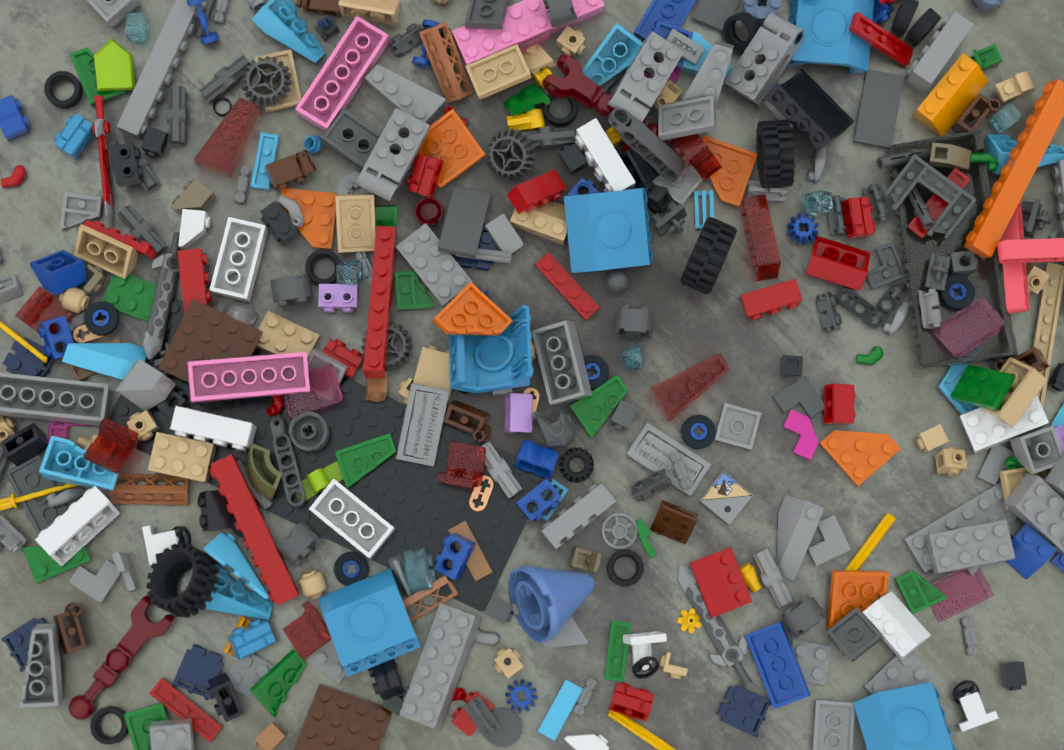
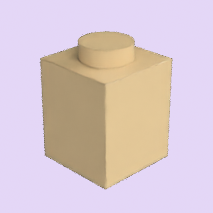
(931, 438)

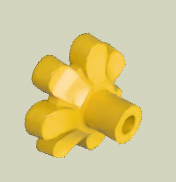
(686, 624)

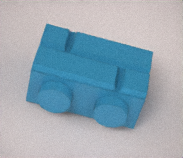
(74, 136)
(251, 638)

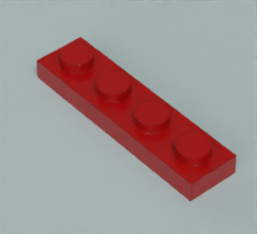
(881, 39)
(937, 204)
(143, 247)
(567, 286)
(185, 708)

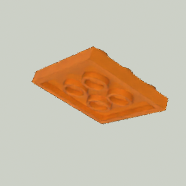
(452, 143)

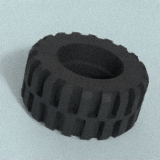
(708, 255)

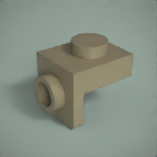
(95, 284)
(585, 559)

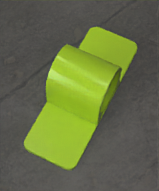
(320, 479)

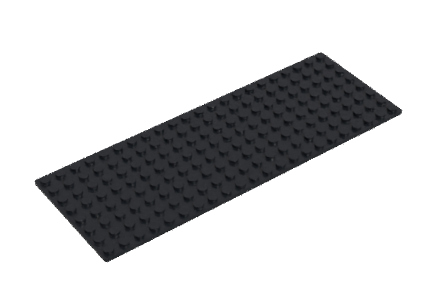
(396, 490)

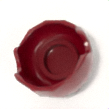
(429, 211)

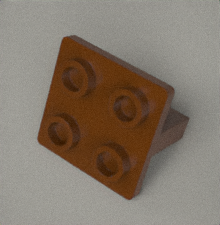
(674, 522)

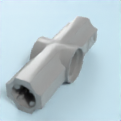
(500, 471)
(773, 577)

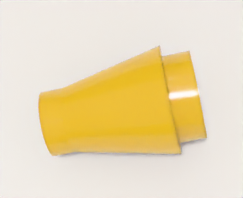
(750, 577)

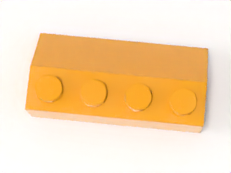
(951, 95)

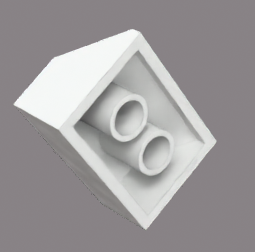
(896, 625)

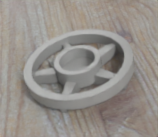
(619, 530)

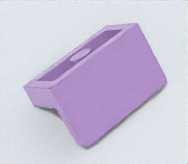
(518, 413)

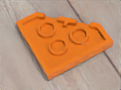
(735, 171)
(318, 215)
(472, 314)
(859, 452)
(853, 590)

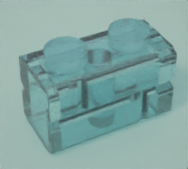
(418, 570)

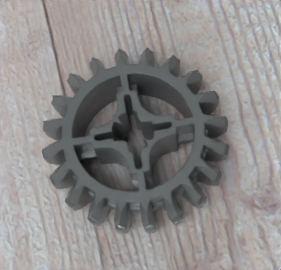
(272, 77)
(503, 151)
(392, 338)

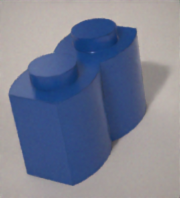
(11, 118)
(536, 459)

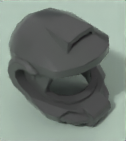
(558, 433)

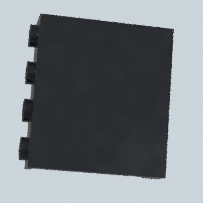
(810, 109)

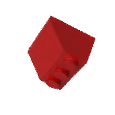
(838, 263)
(720, 582)

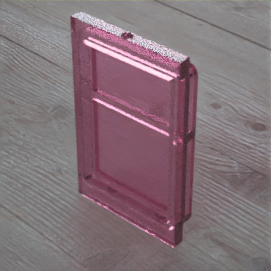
(969, 327)
(323, 393)
(961, 592)

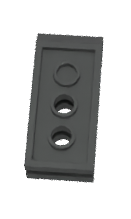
(349, 149)

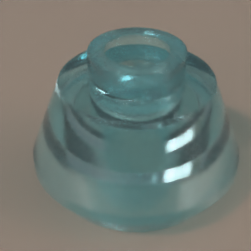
(632, 357)

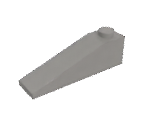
(795, 531)

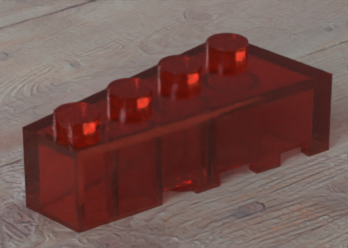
(229, 139)
(761, 237)
(684, 387)

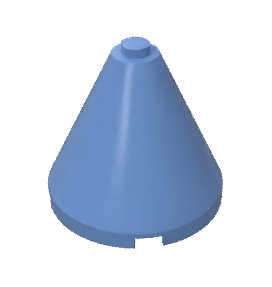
(547, 598)

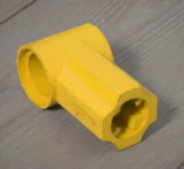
(528, 121)

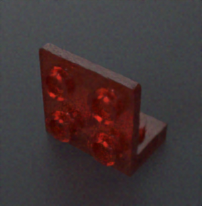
(42, 307)
(112, 446)
(464, 465)
(308, 631)

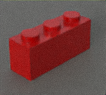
(537, 192)
(771, 299)

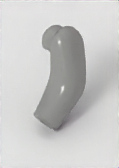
(820, 160)
(293, 209)
(899, 318)
(65, 496)
(486, 638)

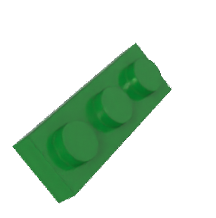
(617, 651)

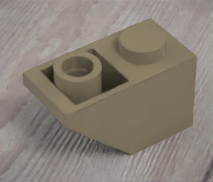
(950, 156)
(193, 198)

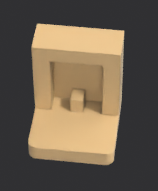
(404, 386)
(675, 671)

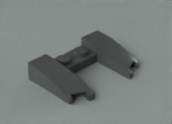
(920, 171)

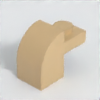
(1015, 87)

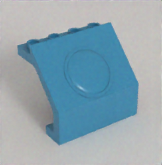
(828, 33)
(608, 230)
(491, 361)
(368, 622)
(904, 719)

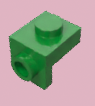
(987, 57)

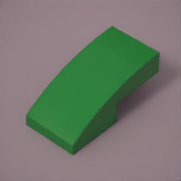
(643, 533)

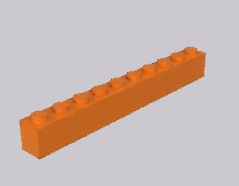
(1018, 171)

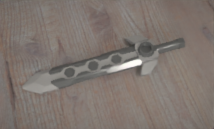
(162, 300)
(715, 628)

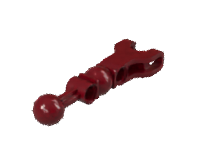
(581, 88)
(120, 657)

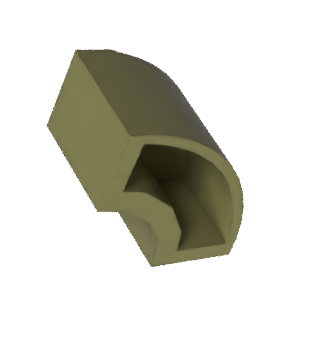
(261, 471)

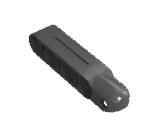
(647, 144)
(279, 432)

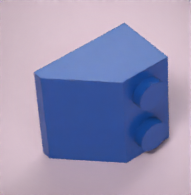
(59, 271)
(1030, 551)

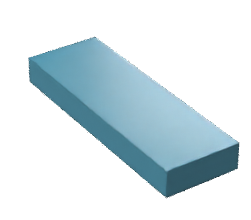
(265, 155)
(560, 710)

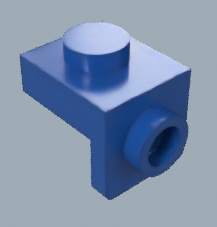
(881, 12)

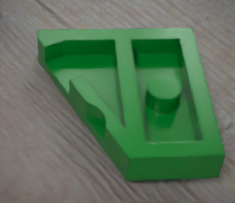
(525, 100)
(410, 292)
(918, 591)

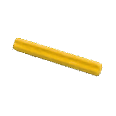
(871, 542)
(640, 731)

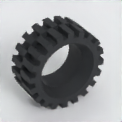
(775, 153)
(168, 573)

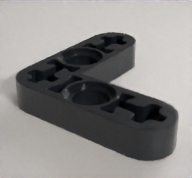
(870, 309)

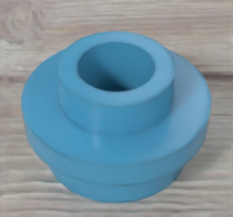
(312, 144)

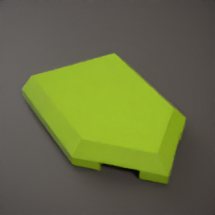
(114, 68)

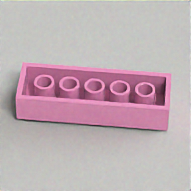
(343, 74)
(248, 377)

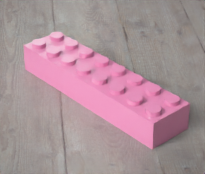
(521, 23)

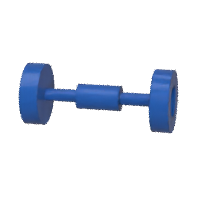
(209, 37)
(421, 61)

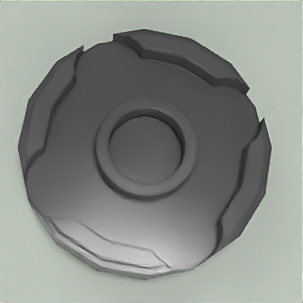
(510, 729)

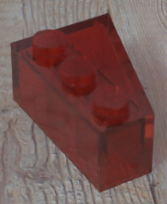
(696, 154)

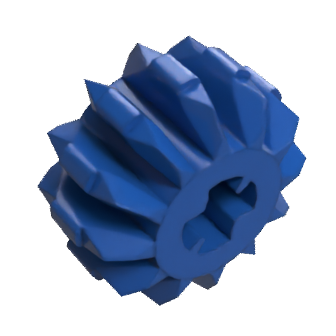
(804, 235)
(514, 696)

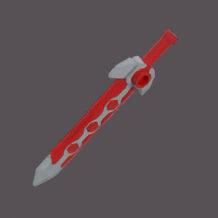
(101, 129)

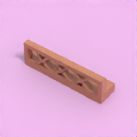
(443, 63)
(149, 492)
(420, 595)

